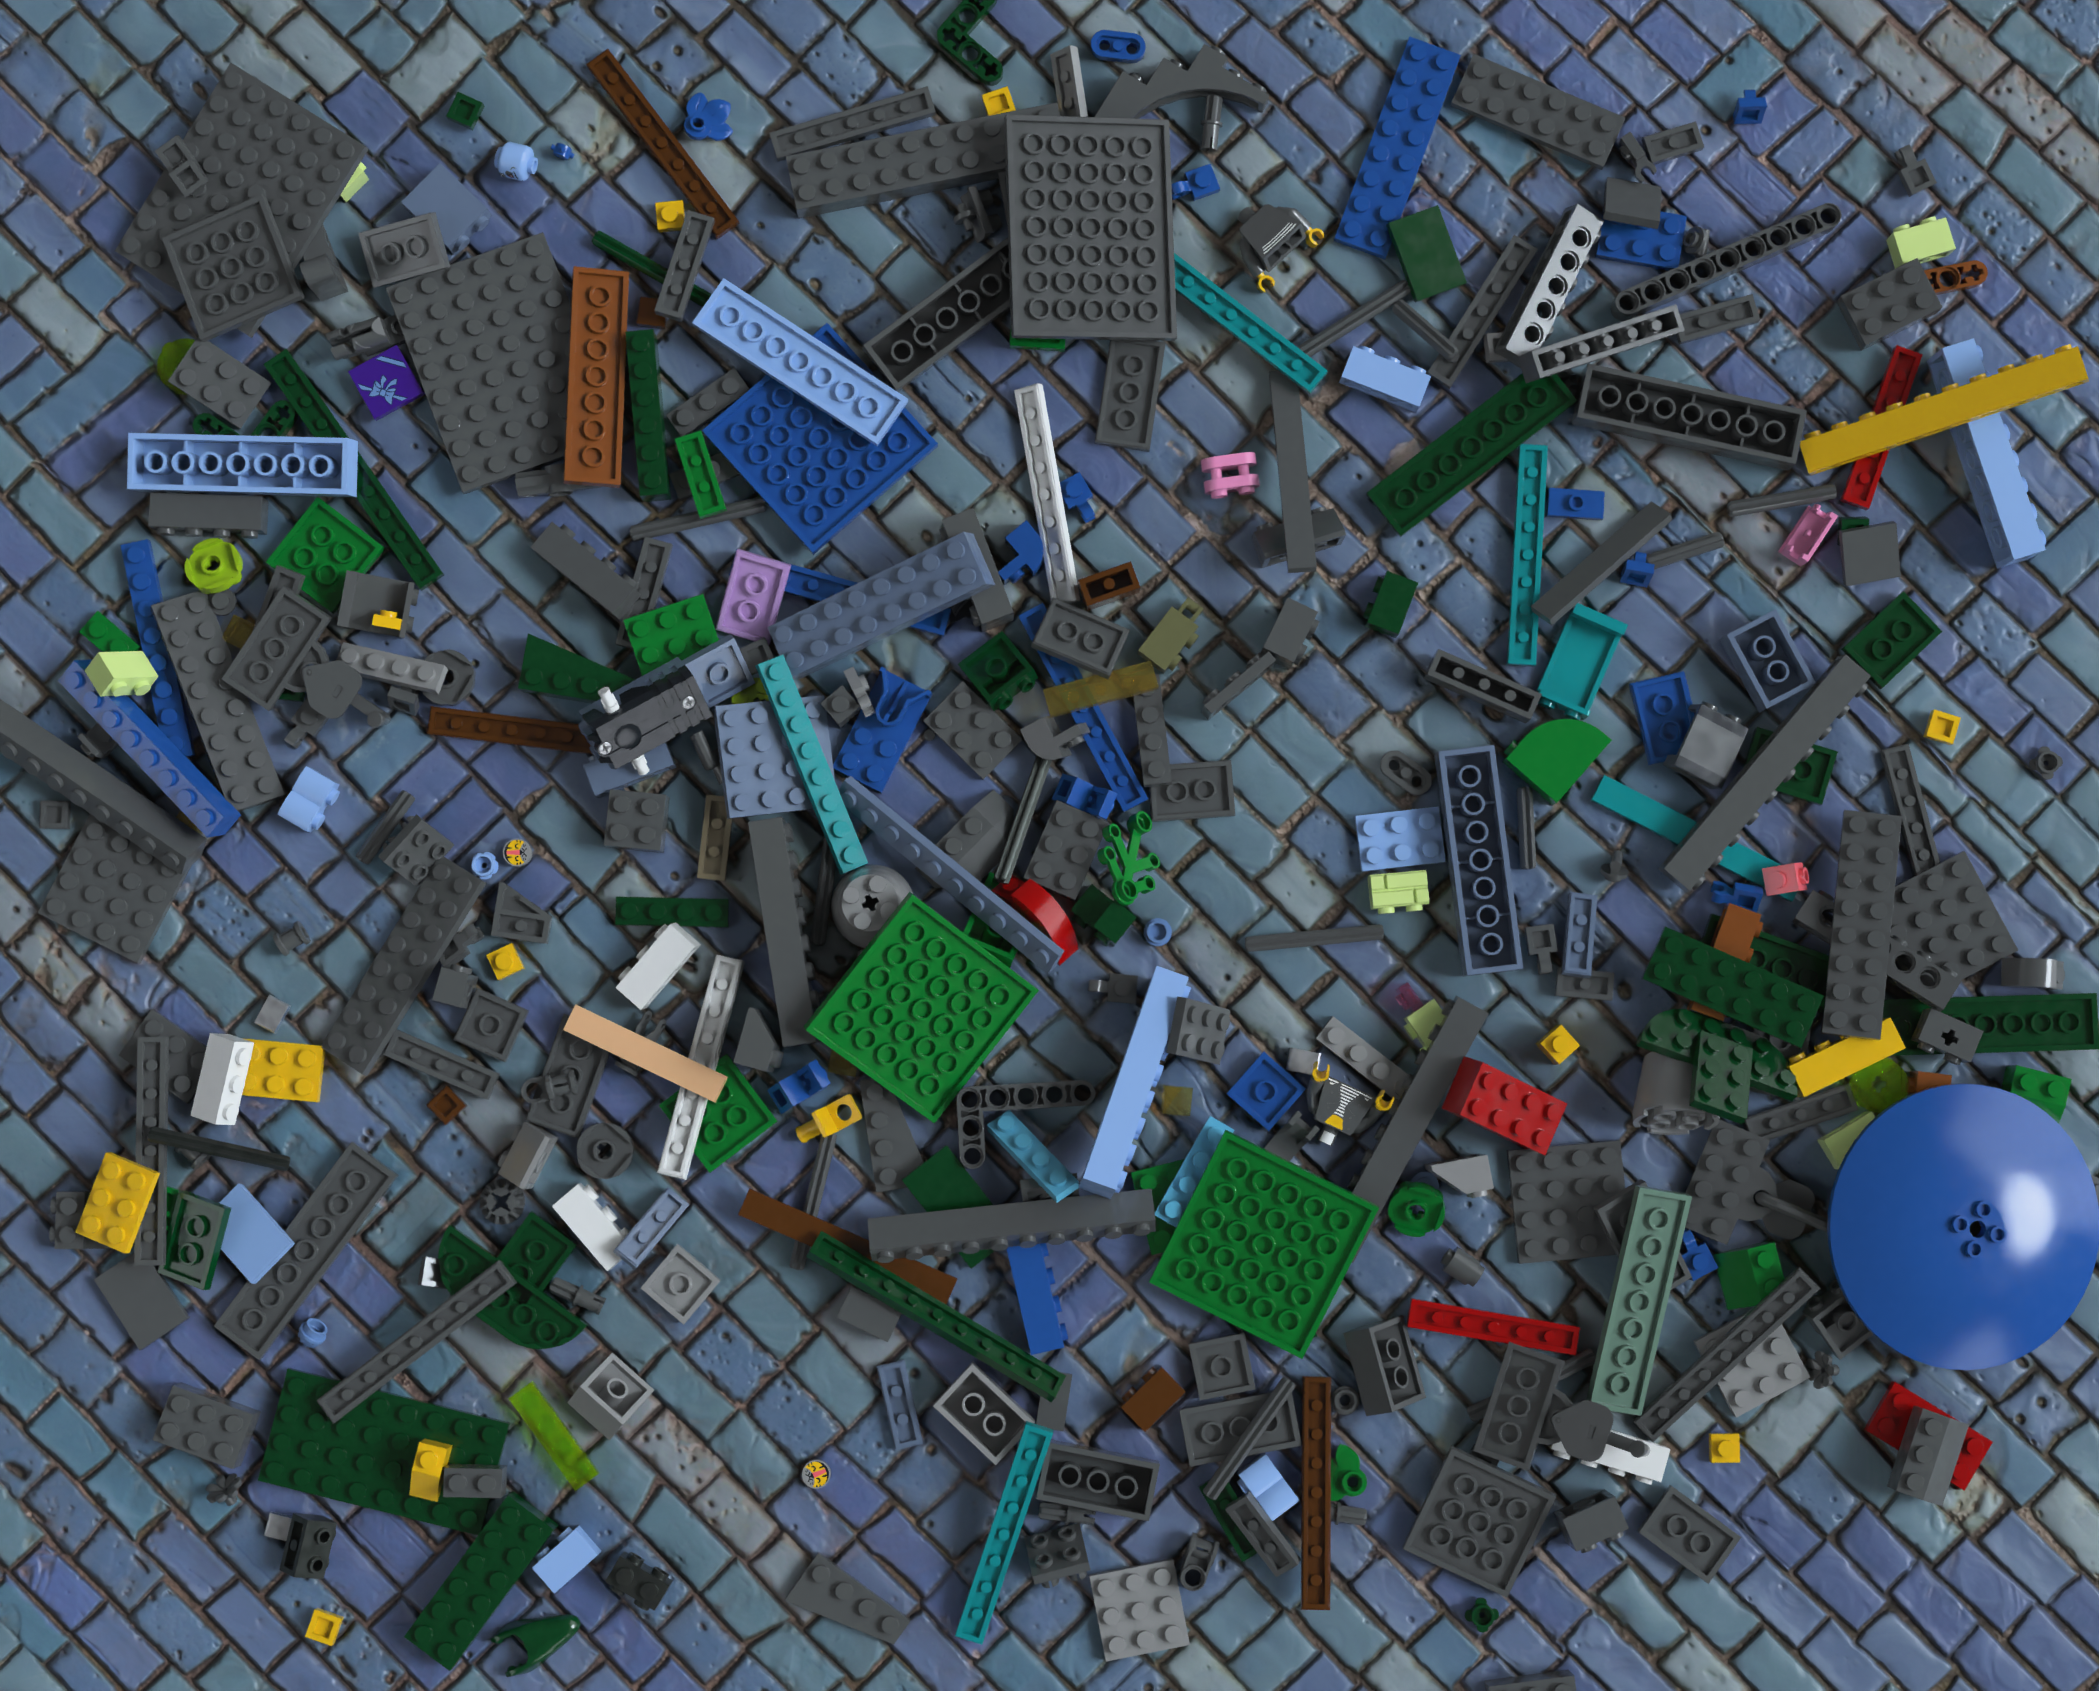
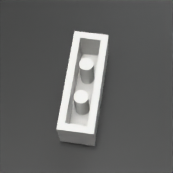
(657, 965)
(222, 1079)
(592, 1223)

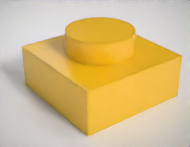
(998, 101)
(670, 215)
(387, 619)
(1942, 727)
(505, 961)
(1724, 1448)
(324, 1626)

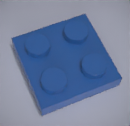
(1266, 1091)

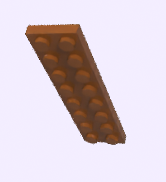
(596, 377)

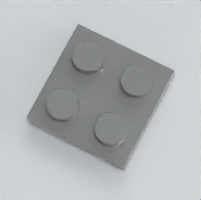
(680, 1284)

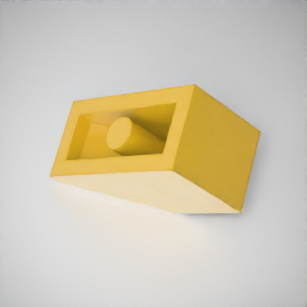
(428, 1469)

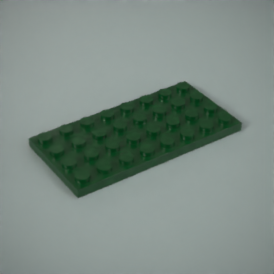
(372, 1450)

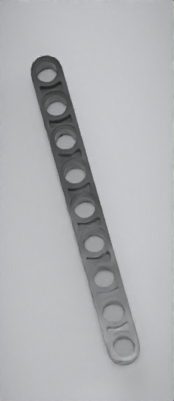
(1735, 253)

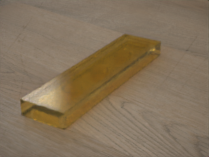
(1098, 690)

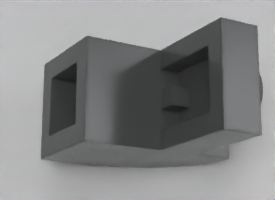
(1049, 742)
(2032, 973)

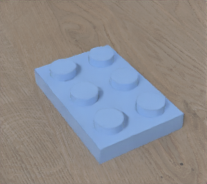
(1399, 839)

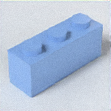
(1385, 378)

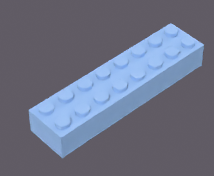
(242, 464)
(1990, 465)
(1132, 1085)

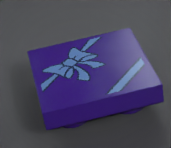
(386, 382)

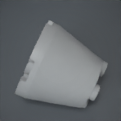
(849, 898)
(1665, 1096)

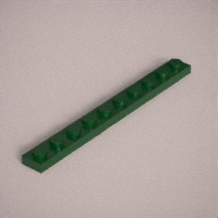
(369, 489)
(936, 1316)

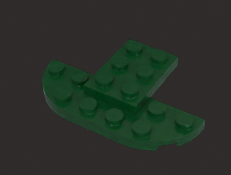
(1723, 1061)
(533, 1259)

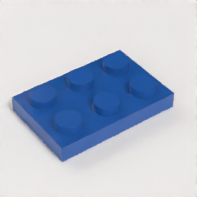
(1643, 245)

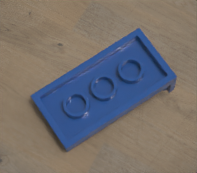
(881, 738)

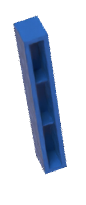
(153, 753)

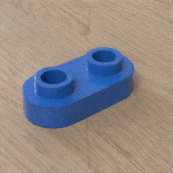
(1118, 45)

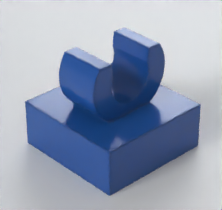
(1749, 109)
(1637, 571)

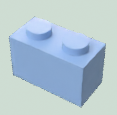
(566, 1558)

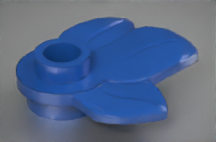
(711, 117)

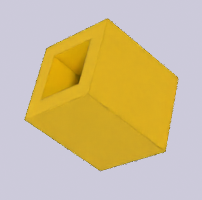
(1557, 1044)

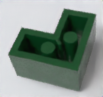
(1102, 915)

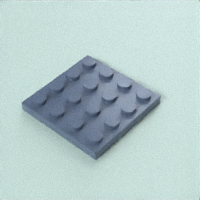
(757, 762)

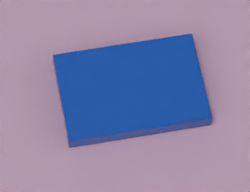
(1662, 714)

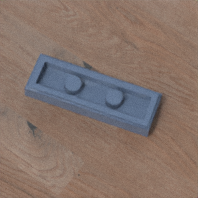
(1579, 935)
(651, 1228)
(899, 1404)

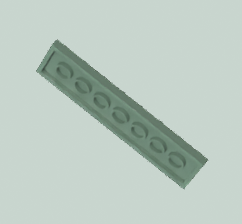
(1638, 1299)

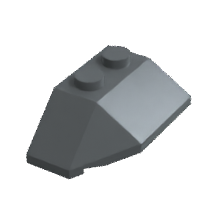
(978, 837)

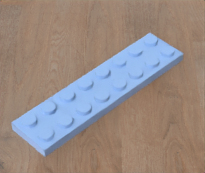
(800, 362)

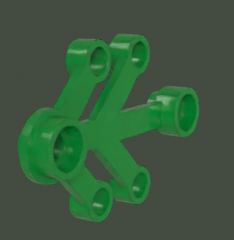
(1124, 888)

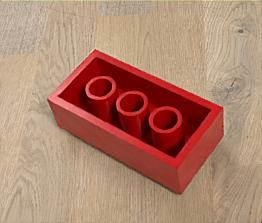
(1504, 1105)

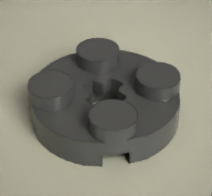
(463, 676)
(604, 1134)

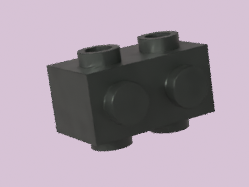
(308, 1546)
(639, 1581)

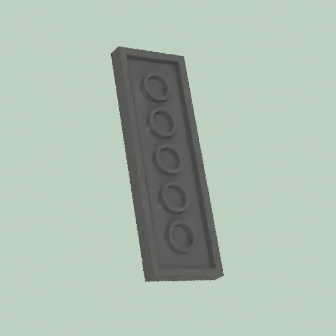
(1537, 111)

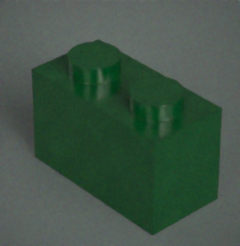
(1390, 604)

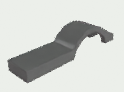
(1291, 1137)

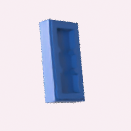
(1575, 504)

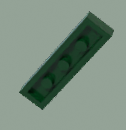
(661, 911)

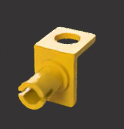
(827, 1121)

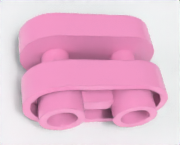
(1243, 483)

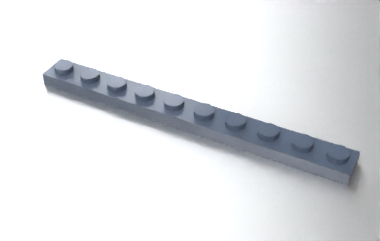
(950, 875)

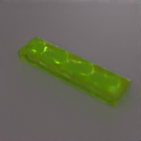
(554, 1435)

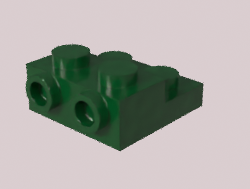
(999, 671)

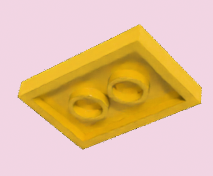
(285, 1071)
(117, 1202)

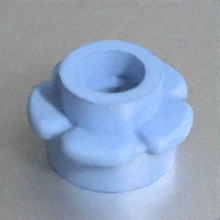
(478, 860)

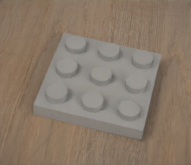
(1761, 1374)
(1139, 1609)

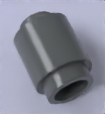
(1462, 1266)

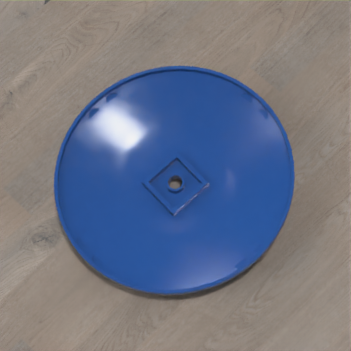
(1907, 1214)

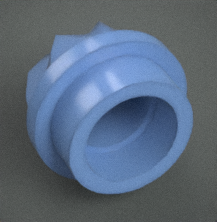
(312, 1332)

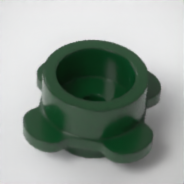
(1490, 1615)

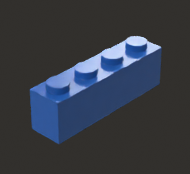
(1035, 1298)

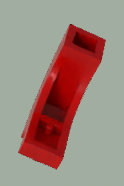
(1041, 911)

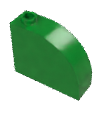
(1555, 755)

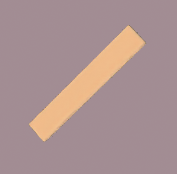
(645, 1053)

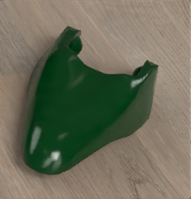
(540, 1637)

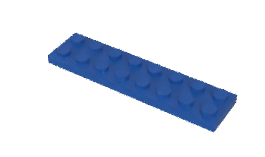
(1397, 147)

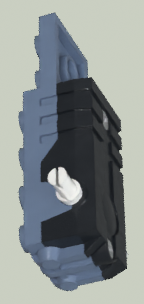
(662, 704)

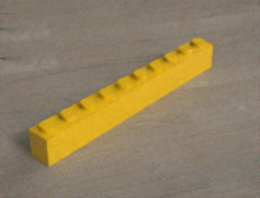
(1944, 410)

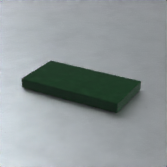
(946, 1185)

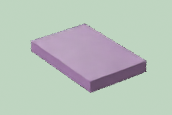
(753, 596)

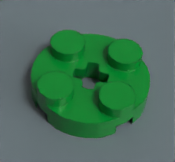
(1413, 1194)

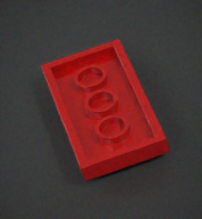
(1891, 1419)

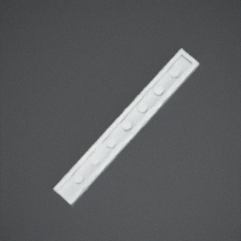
(1047, 493)
(705, 1050)

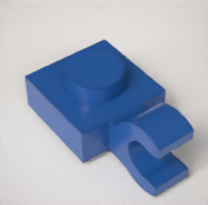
(1199, 183)
(1076, 494)
(1741, 895)
(1697, 1256)

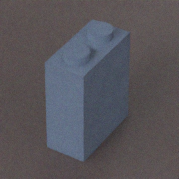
(455, 206)

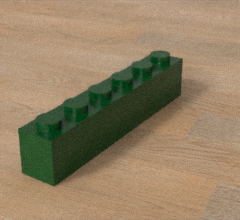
(648, 415)

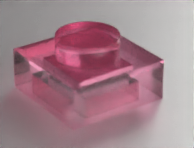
(1407, 998)

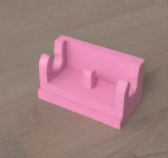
(1807, 534)

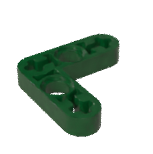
(962, 32)
(272, 414)

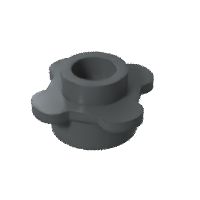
(2054, 762)

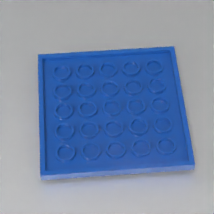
(809, 463)

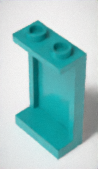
(1579, 661)

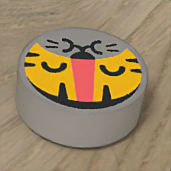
(517, 852)
(816, 1473)

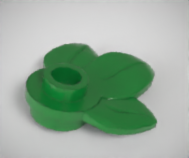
(1342, 1467)

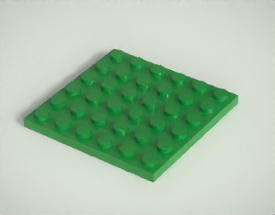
(921, 1008)
(1264, 1244)

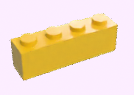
(1842, 1058)

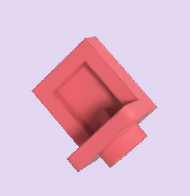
(1785, 878)

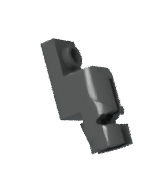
(366, 337)

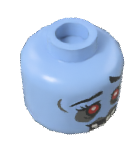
(515, 161)

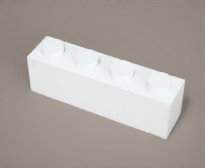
(1621, 1461)

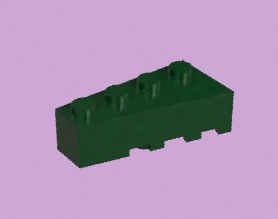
(563, 674)

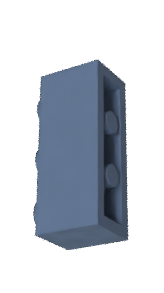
(604, 778)

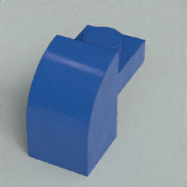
(1029, 551)
(1085, 796)
(799, 1086)

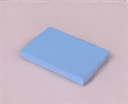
(252, 1236)

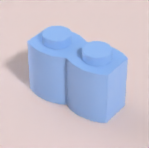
(309, 799)
(1267, 1486)

